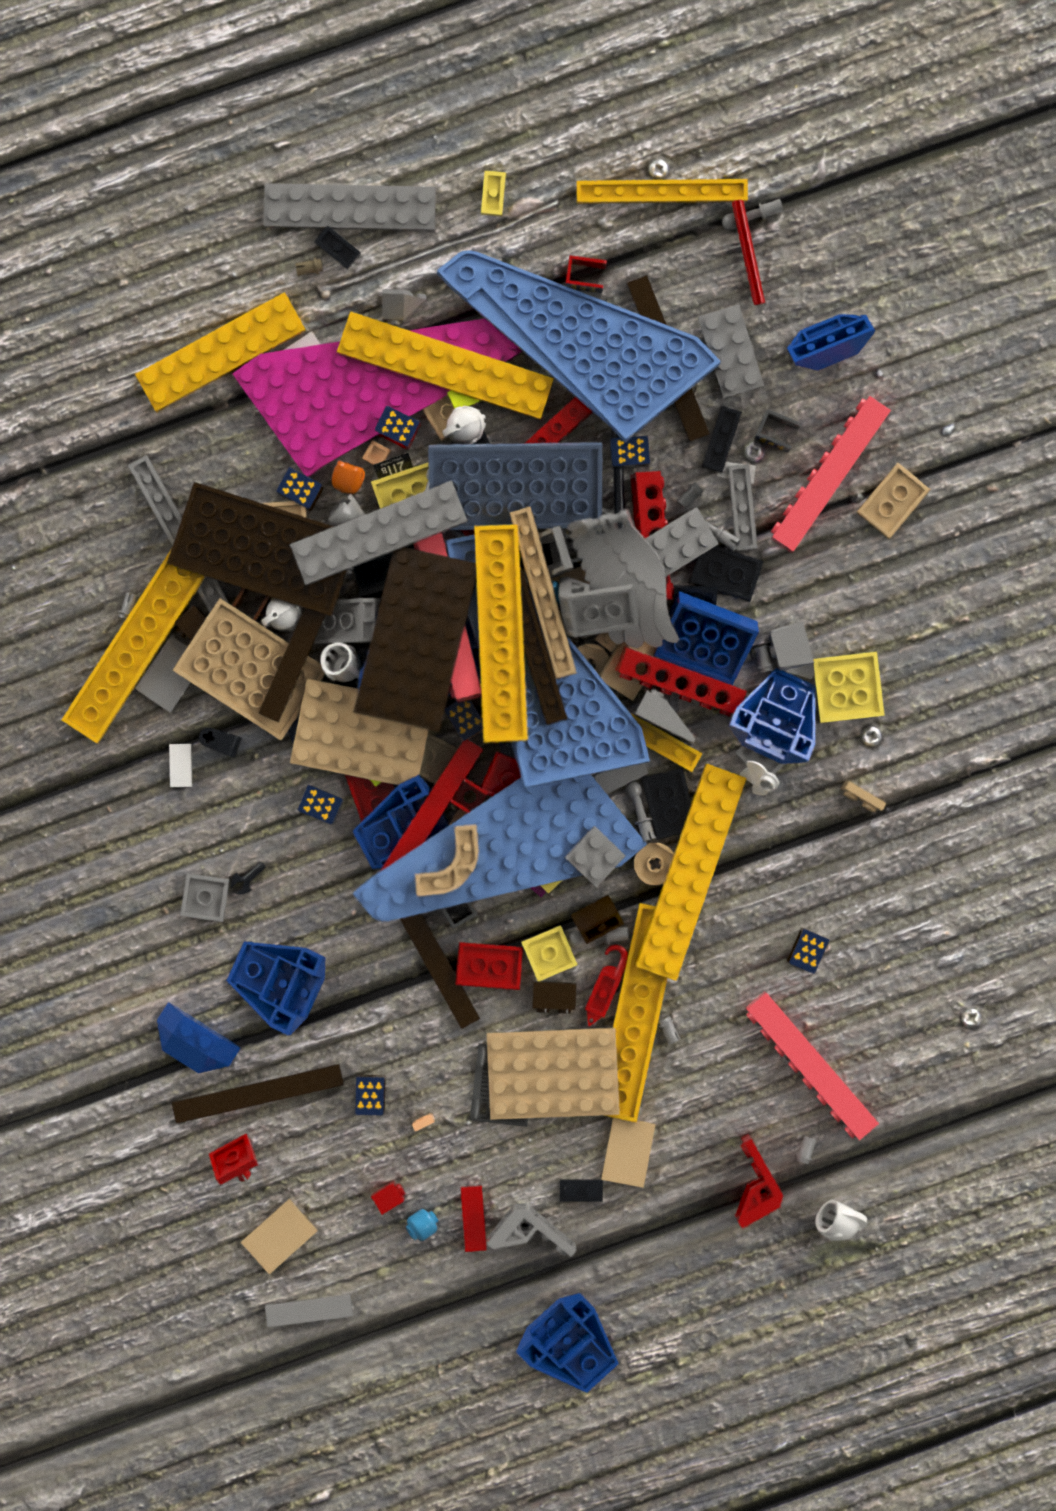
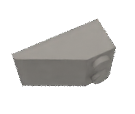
(660, 714)

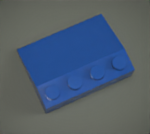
(709, 638)

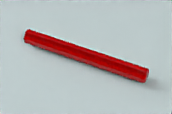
(748, 252)

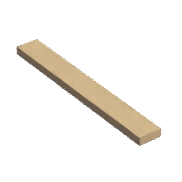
(543, 593)

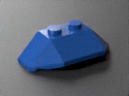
(830, 341)
(193, 1041)

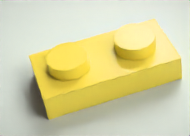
(493, 193)

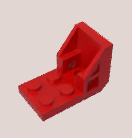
(753, 1203)

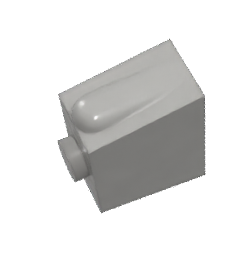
(790, 646)

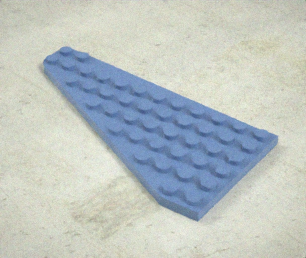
(601, 353)
(598, 727)
(519, 847)

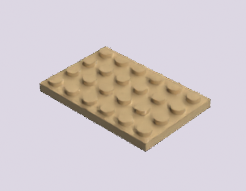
(237, 663)
(354, 744)
(553, 1073)

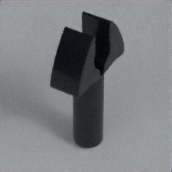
(247, 878)

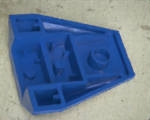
(778, 719)
(390, 819)
(278, 982)
(569, 1343)

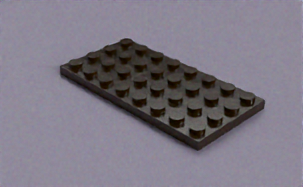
(250, 548)
(416, 639)

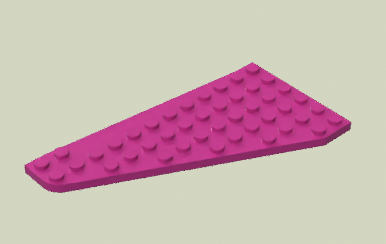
(331, 403)

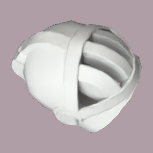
(465, 425)
(282, 615)
(343, 664)
(841, 1223)

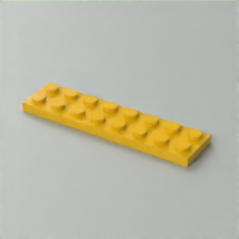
(220, 352)

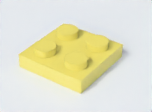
(549, 953)

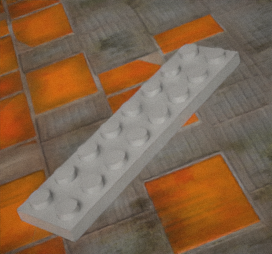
(349, 207)
(378, 533)

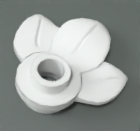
(760, 778)

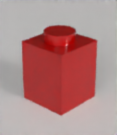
(388, 1196)

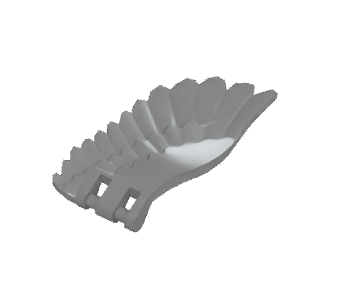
(624, 559)

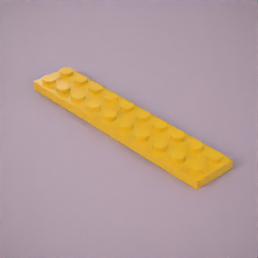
(445, 365)
(500, 633)
(132, 650)
(690, 872)
(636, 1021)

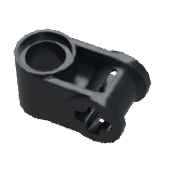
(224, 742)

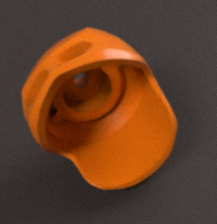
(347, 477)

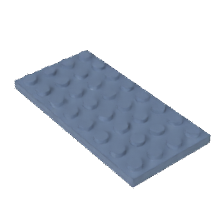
(494, 479)

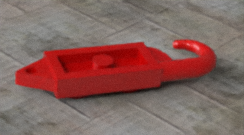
(606, 986)

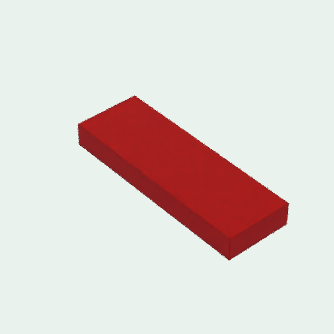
(473, 1218)

